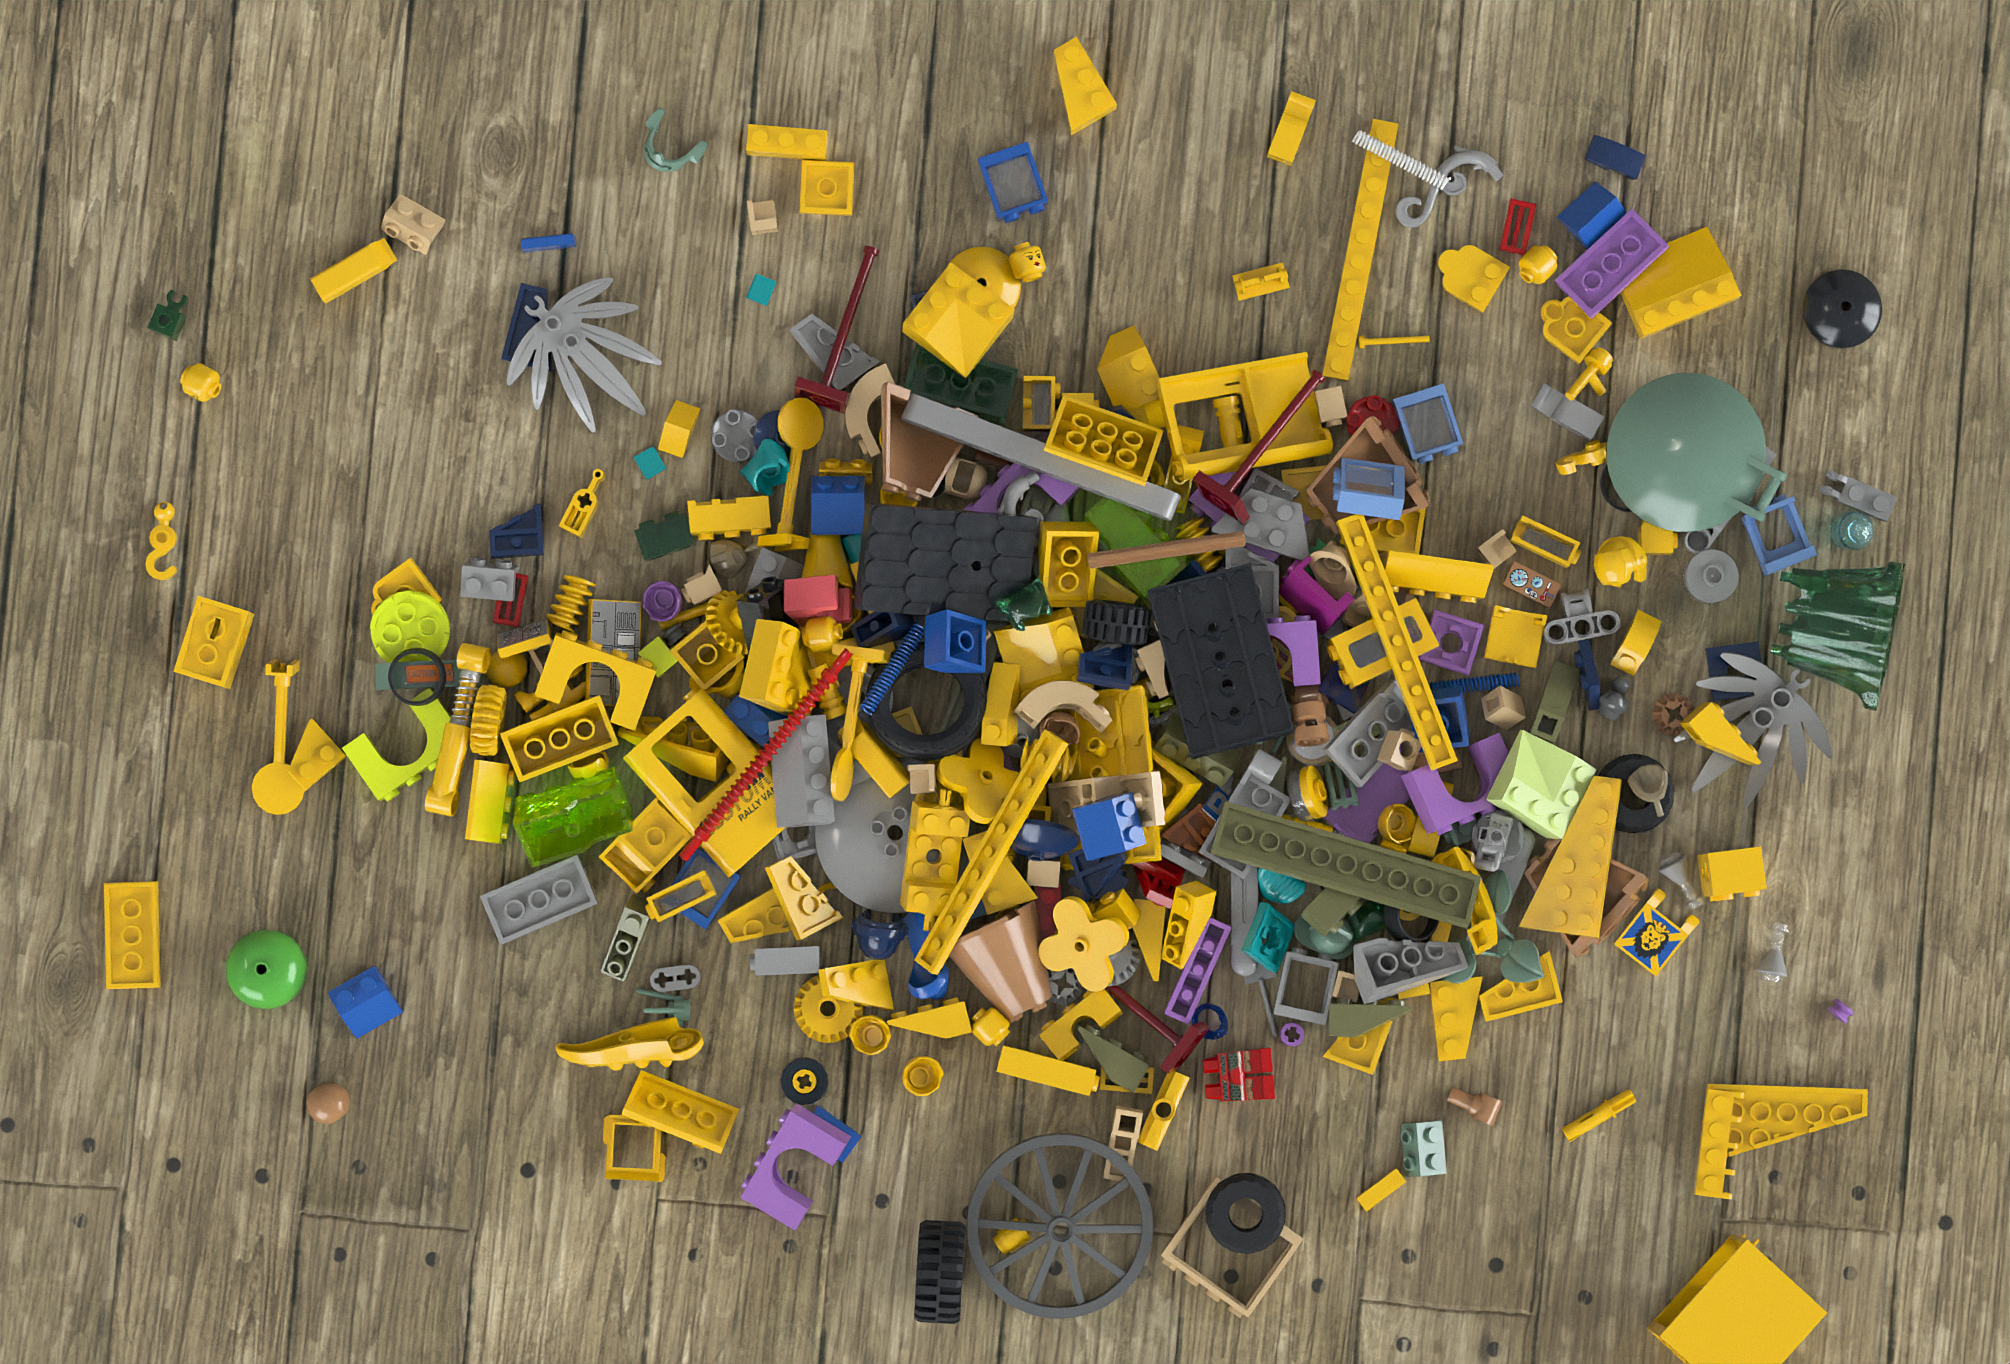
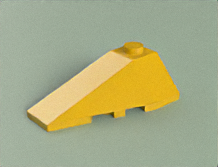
(683, 746)

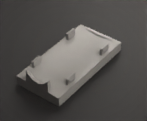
(539, 899)

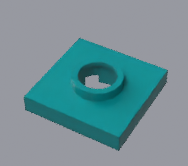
(1279, 936)

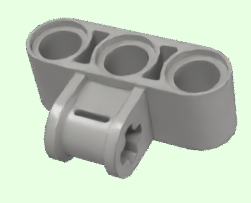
(1579, 612)

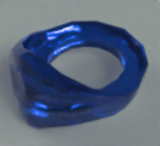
(1222, 1030)

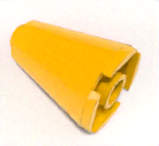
(827, 557)

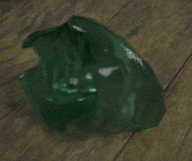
(1026, 604)
(1367, 920)

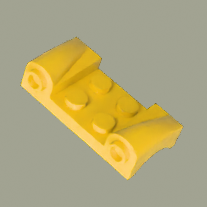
(645, 850)

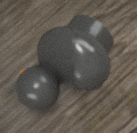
(1612, 701)

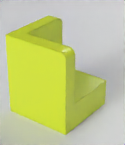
(659, 654)

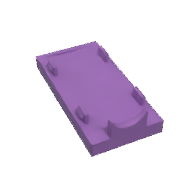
(1611, 263)
(1381, 790)

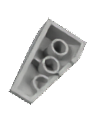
(1393, 967)

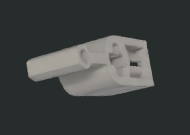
(1567, 413)

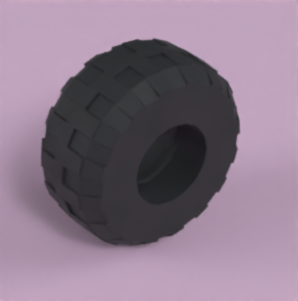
(1645, 818)
(1245, 1239)

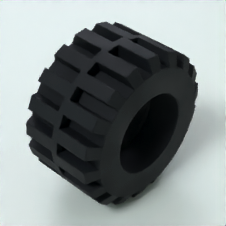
(1117, 622)

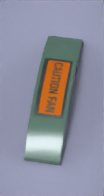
(417, 675)

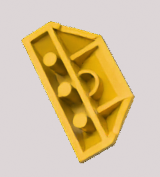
(1131, 377)

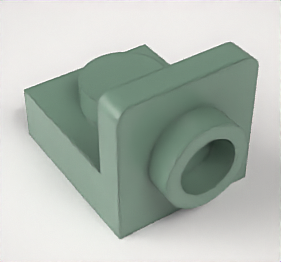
(1459, 834)

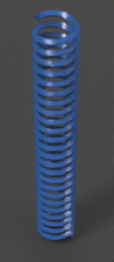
(893, 668)
(1467, 682)

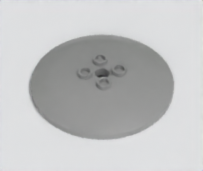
(861, 855)

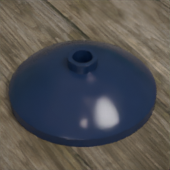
(1044, 840)

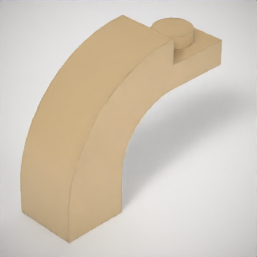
(859, 403)
(1063, 696)
(1123, 1138)

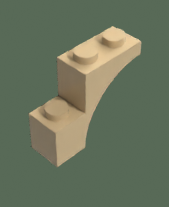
(1153, 661)

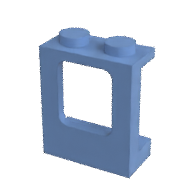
(1786, 555)

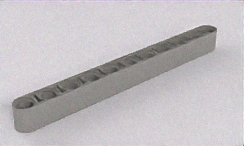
(1031, 454)

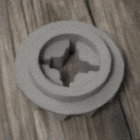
(1069, 994)

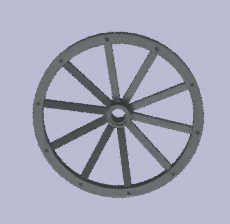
(1082, 1307)

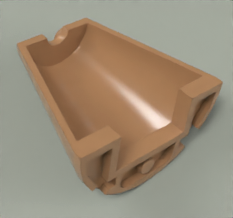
(1371, 445)
(912, 456)
(1619, 901)
(1005, 962)

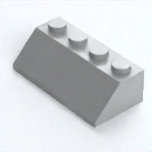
(803, 775)

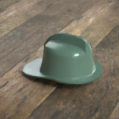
(1336, 945)

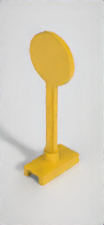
(801, 429)
(843, 764)
(273, 785)

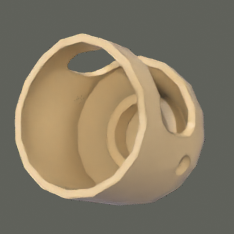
(965, 479)

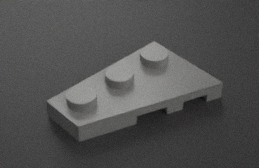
(818, 340)

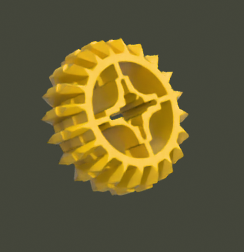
(488, 720)

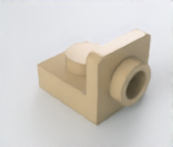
(1357, 611)

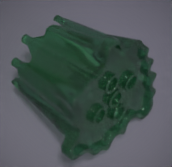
(1844, 625)

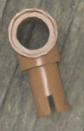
(1479, 1106)

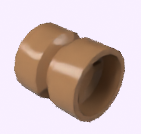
(1309, 721)

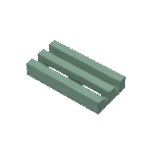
(1344, 801)

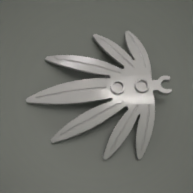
(565, 336)
(1770, 708)

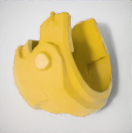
(1617, 561)

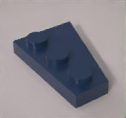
(523, 322)

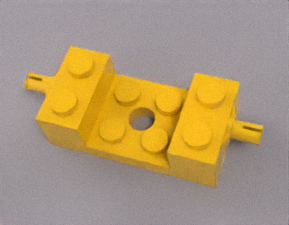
(925, 883)

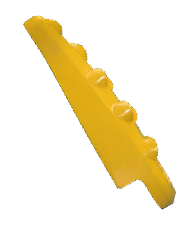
(639, 1044)

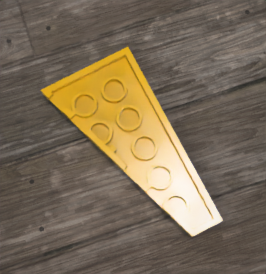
(1576, 880)
(1786, 1112)

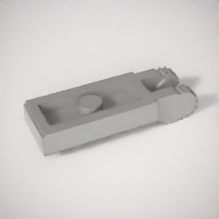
(1860, 496)

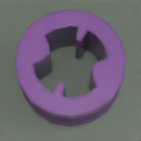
(1840, 1011)
(1284, 1038)

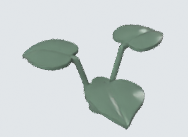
(1520, 957)

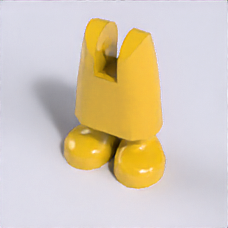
(570, 697)

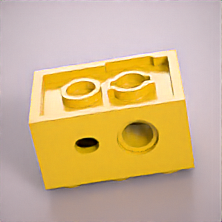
(214, 642)
(1732, 873)

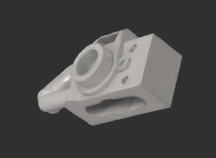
(1494, 843)

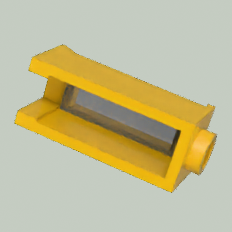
(1546, 542)
(680, 896)

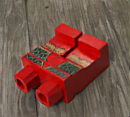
(1232, 1078)

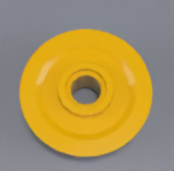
(725, 621)
(817, 1025)

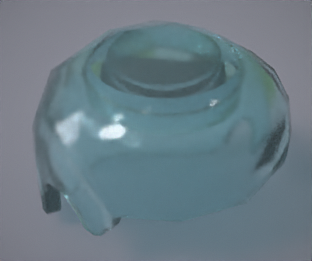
(1852, 530)

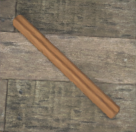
(1166, 549)

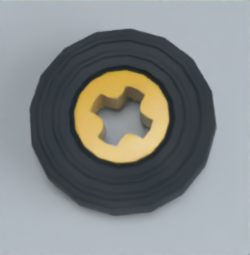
(818, 1077)

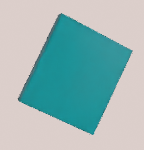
(761, 289)
(650, 463)

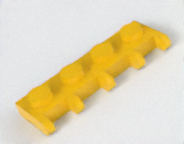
(1715, 1143)

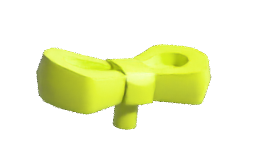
(1161, 706)

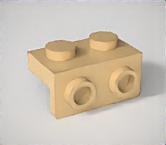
(412, 224)

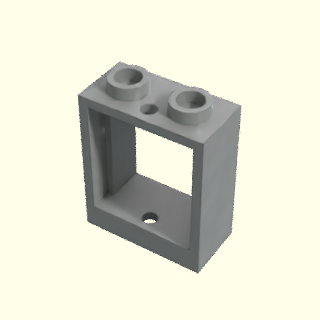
(786, 960)
(1300, 1014)

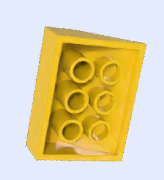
(1680, 284)
(1103, 440)

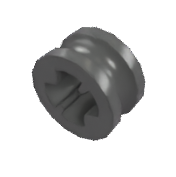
(674, 634)

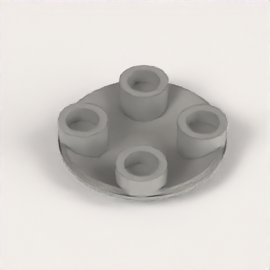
(734, 435)

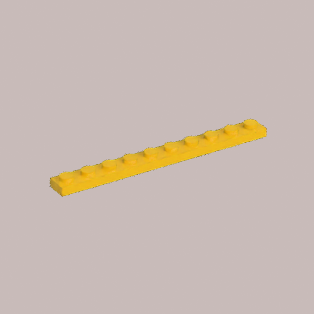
(1359, 255)
(1396, 641)
(991, 852)

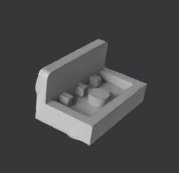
(488, 580)

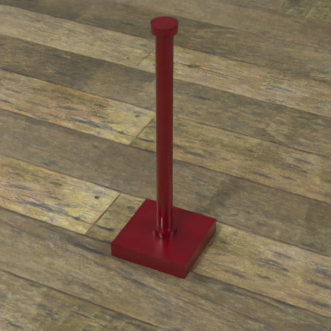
(822, 393)
(1222, 495)
(1182, 1044)

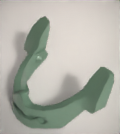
(656, 159)

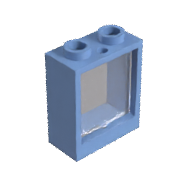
(1427, 424)
(1369, 488)

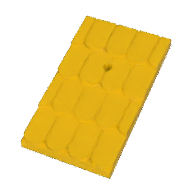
(1117, 751)

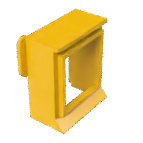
(655, 1174)

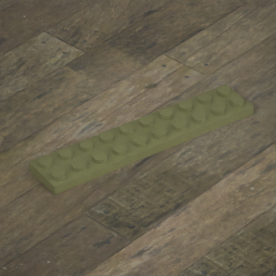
(1346, 864)

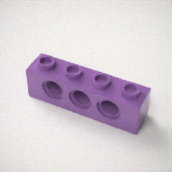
(1197, 971)

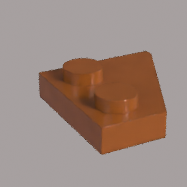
(1190, 830)

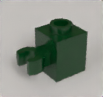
(168, 320)

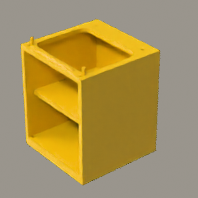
(1737, 1311)

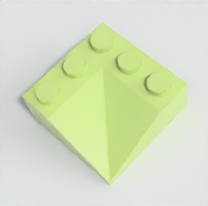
(1541, 785)

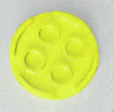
(407, 622)

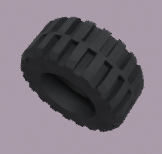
(939, 1272)

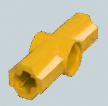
(1155, 1126)

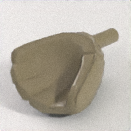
(729, 557)
(1650, 784)

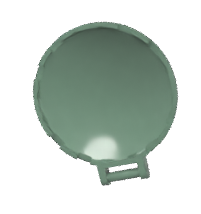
(1689, 454)

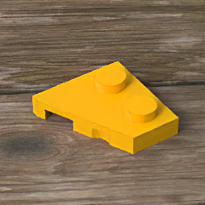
(314, 756)

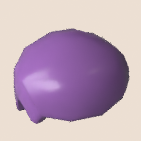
(662, 601)

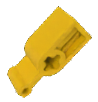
(1291, 128)
(584, 514)

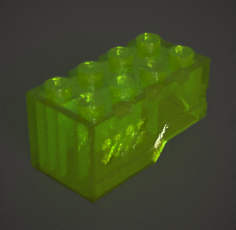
(1128, 527)
(572, 817)

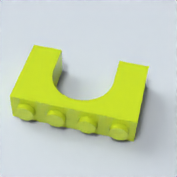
(386, 778)

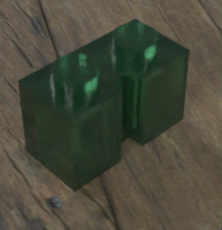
(664, 537)

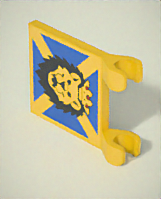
(1652, 937)

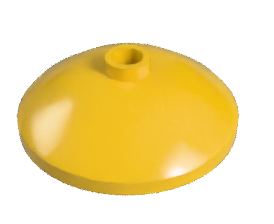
(992, 267)

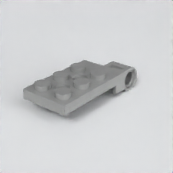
(1383, 708)
(1254, 793)

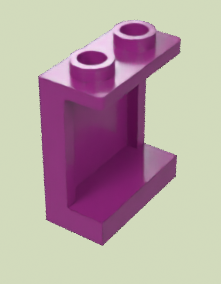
(1310, 598)

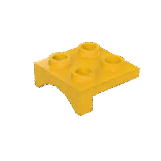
(1514, 636)

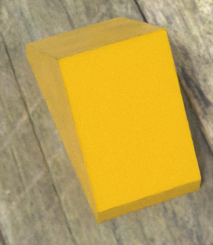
(678, 428)

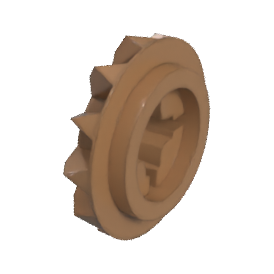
(1661, 715)

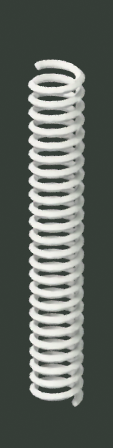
(1402, 157)

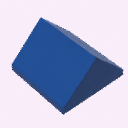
(1592, 214)

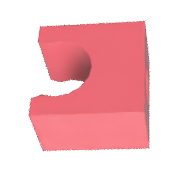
(817, 598)

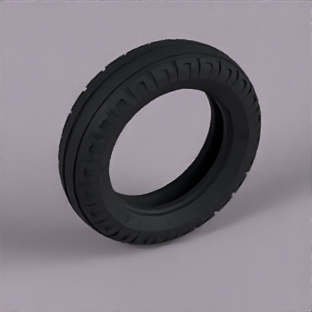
(935, 745)

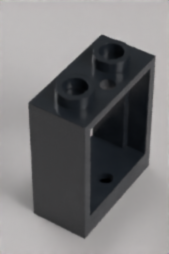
(751, 610)

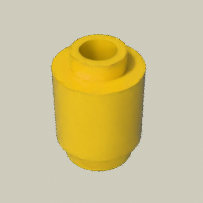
(1011, 1240)

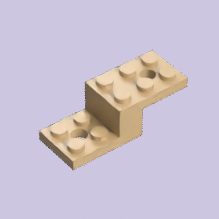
(1080, 792)

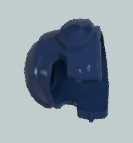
(879, 939)

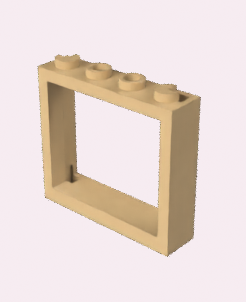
(1214, 1290)

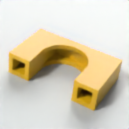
(633, 675)

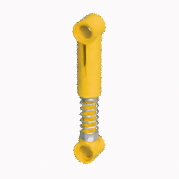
(444, 794)

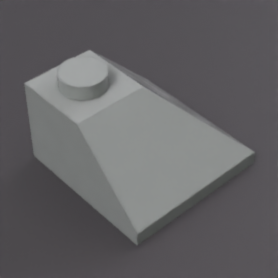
(774, 565)

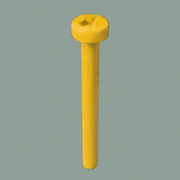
(1391, 340)

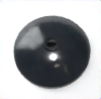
(1827, 319)

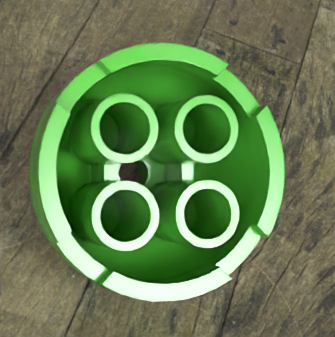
(284, 974)

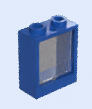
(1013, 182)
(722, 884)

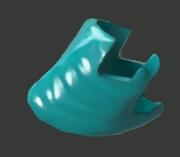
(767, 467)
(1279, 887)

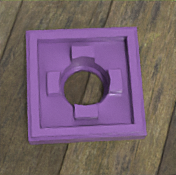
(1468, 634)

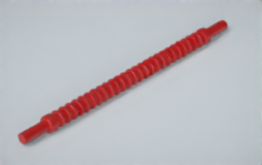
(702, 833)

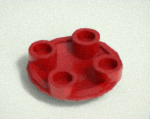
(1372, 406)

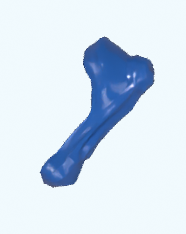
(921, 982)

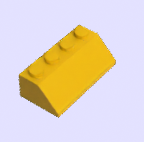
(1437, 576)
(559, 738)

